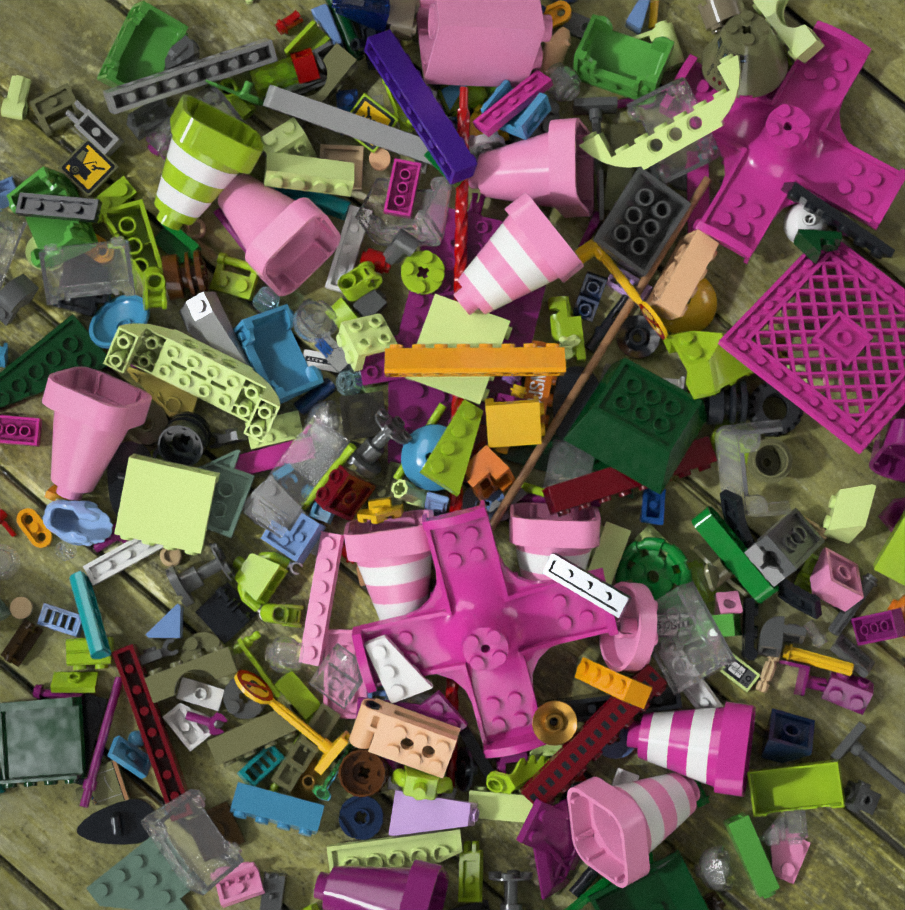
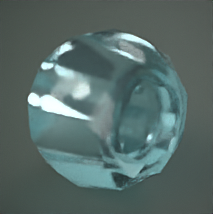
(266, 299)
(349, 382)

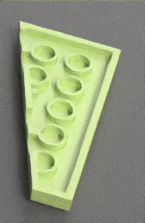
(397, 850)

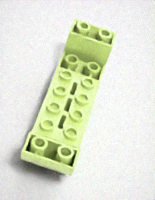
(645, 154)
(197, 371)

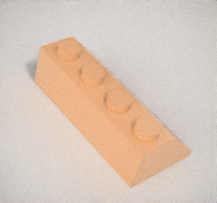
(681, 274)

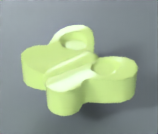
(568, 343)

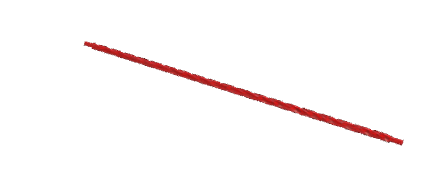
(460, 254)

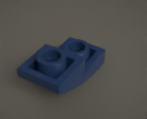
(589, 296)

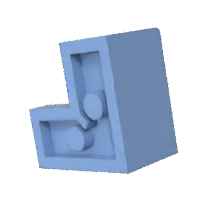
(299, 541)

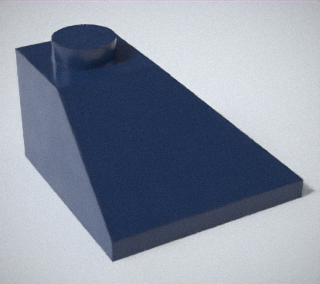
(787, 737)

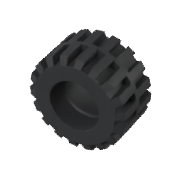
(756, 413)

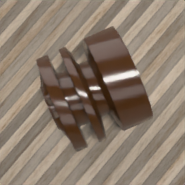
(184, 275)
(351, 769)

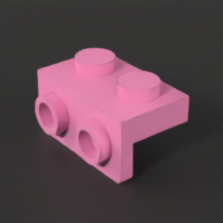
(240, 884)

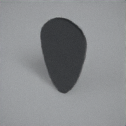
(562, 389)
(117, 470)
(117, 823)

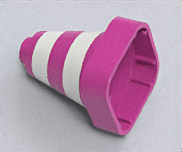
(700, 744)

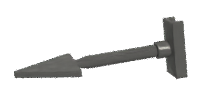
(595, 108)
(851, 744)

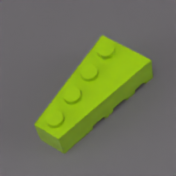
(133, 224)

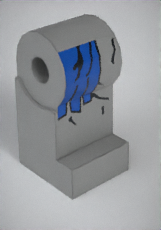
(333, 354)

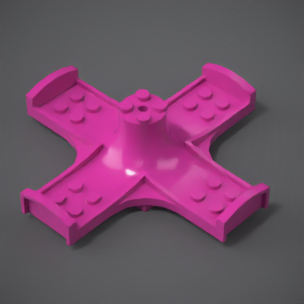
(797, 139)
(485, 628)

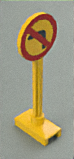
(590, 250)
(260, 692)

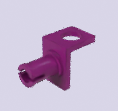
(805, 680)

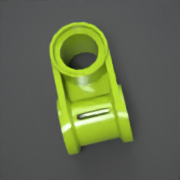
(358, 282)
(154, 293)
(286, 614)

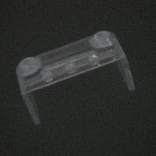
(731, 445)

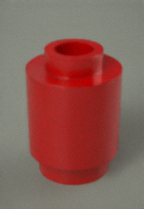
(377, 259)

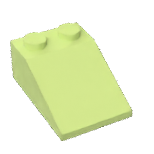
(848, 512)

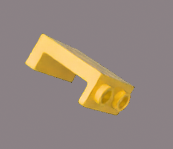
(514, 422)

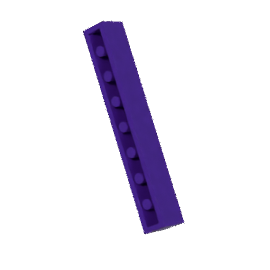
(420, 107)

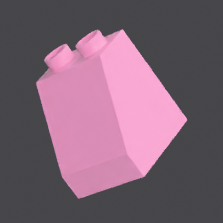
(481, 41)

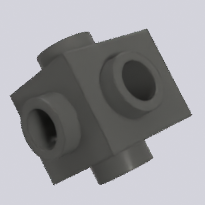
(861, 797)

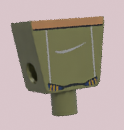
(111, 785)

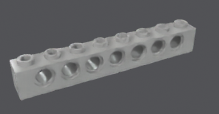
(190, 75)

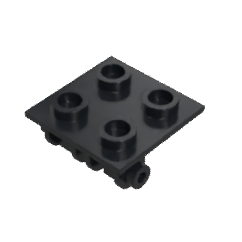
(225, 613)

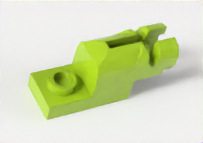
(564, 325)

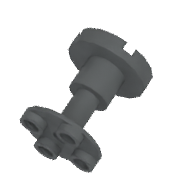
(368, 452)
(193, 578)
(510, 886)

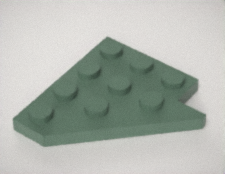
(229, 494)
(140, 882)

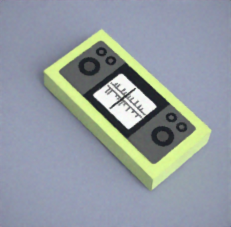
(741, 674)

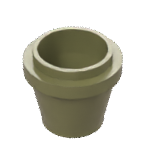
(779, 458)

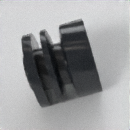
(728, 402)
(184, 438)

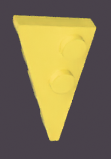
(166, 395)

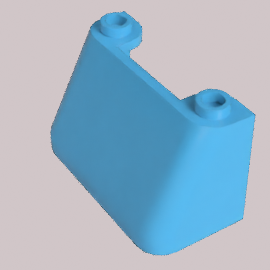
(276, 354)

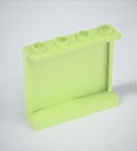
(452, 325)
(166, 504)

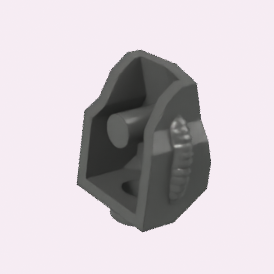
(182, 53)

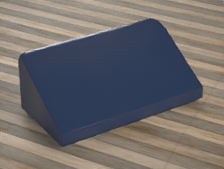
(315, 396)

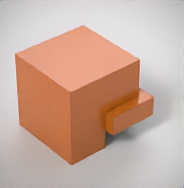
(487, 474)

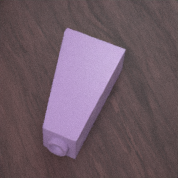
(426, 815)

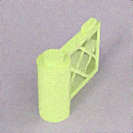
(667, 30)

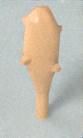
(555, 49)

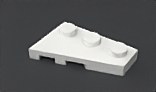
(394, 670)

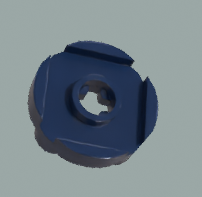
(358, 829)

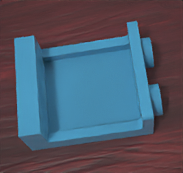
(528, 119)

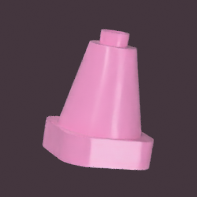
(545, 167)
(280, 235)
(89, 425)

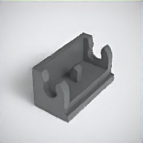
(148, 117)
(274, 888)

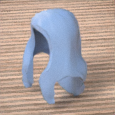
(77, 522)

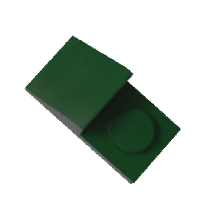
(813, 241)

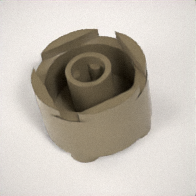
(719, 12)
(401, 18)

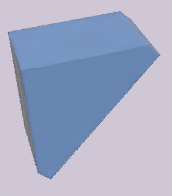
(170, 625)

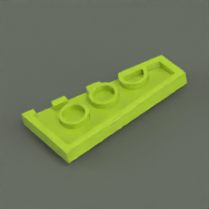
(453, 450)

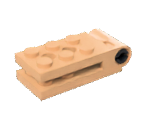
(404, 736)

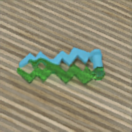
(322, 791)

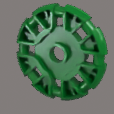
(663, 566)

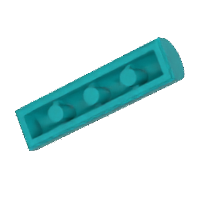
(327, 203)
(90, 615)

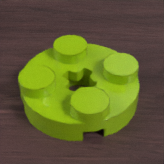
(418, 284)

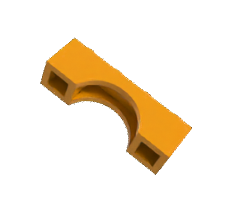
(613, 682)

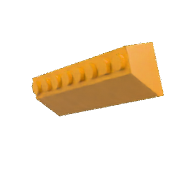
(474, 361)

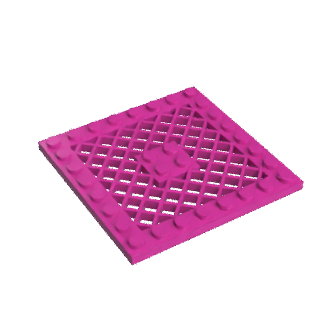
(838, 339)

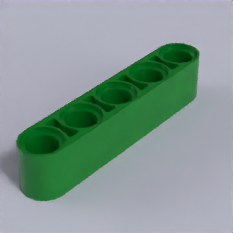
(731, 552)

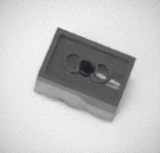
(784, 547)

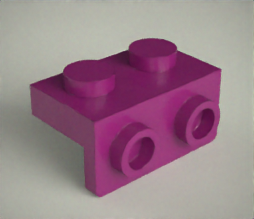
(848, 691)

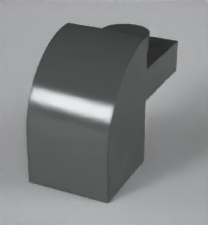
(15, 296)
(775, 633)

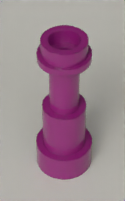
(40, 691)

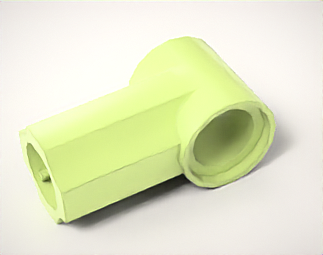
(16, 104)
(410, 493)

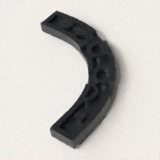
(790, 593)

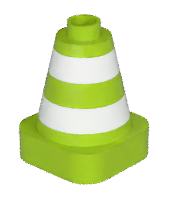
(202, 160)

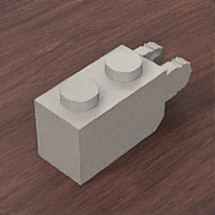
(96, 130)

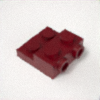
(344, 493)

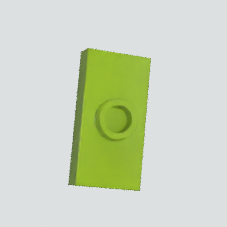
(74, 682)

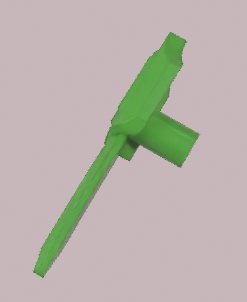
(243, 94)

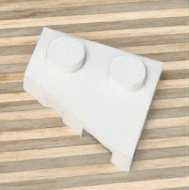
(188, 732)

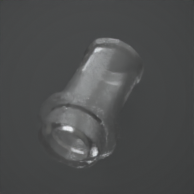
(815, 634)

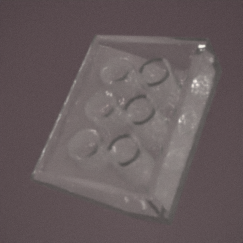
(688, 639)

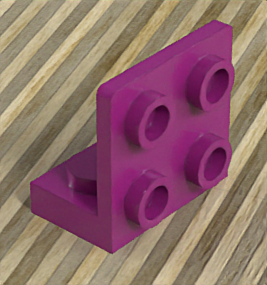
(374, 369)

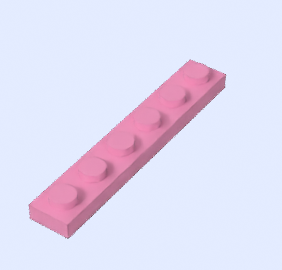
(321, 597)

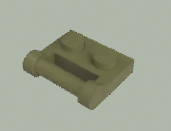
(53, 104)

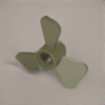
(715, 569)

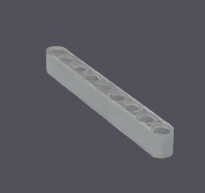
(346, 123)

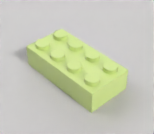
(283, 429)

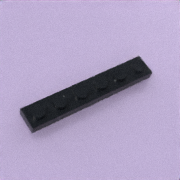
(831, 216)

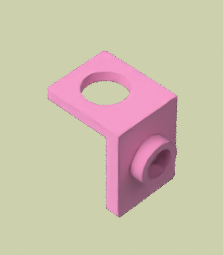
(727, 603)

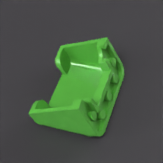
(141, 45)
(620, 61)
(47, 230)

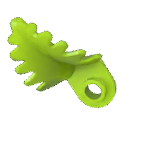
(507, 783)

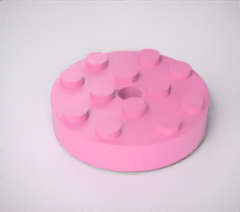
(636, 629)

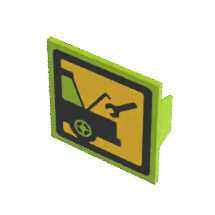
(374, 111)

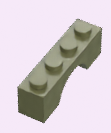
(339, 66)
(166, 683)

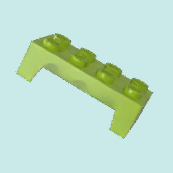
(796, 787)

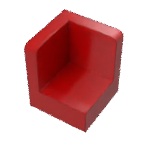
(305, 65)

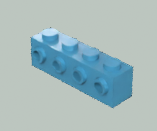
(277, 809)

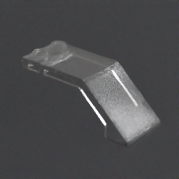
(296, 476)

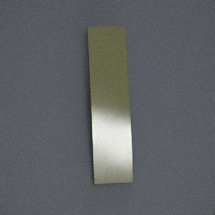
(304, 749)

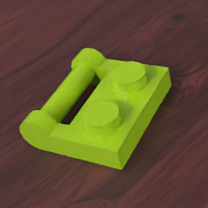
(233, 283)

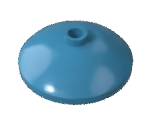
(118, 312)
(416, 452)

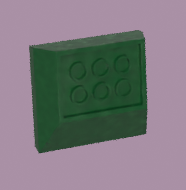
(638, 424)
(663, 888)

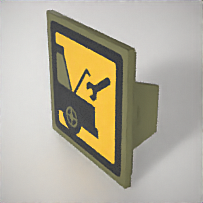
(88, 168)

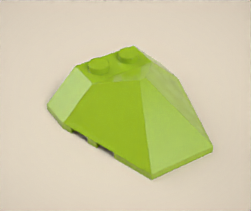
(706, 362)

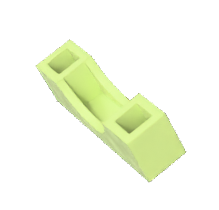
(801, 40)

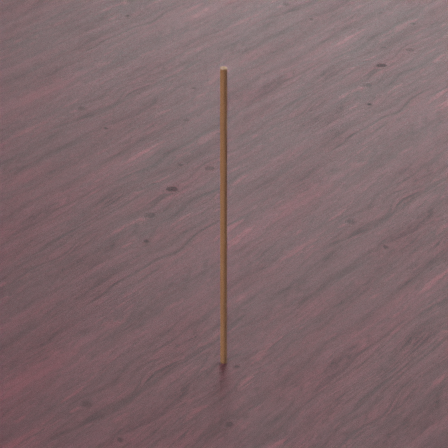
(592, 364)

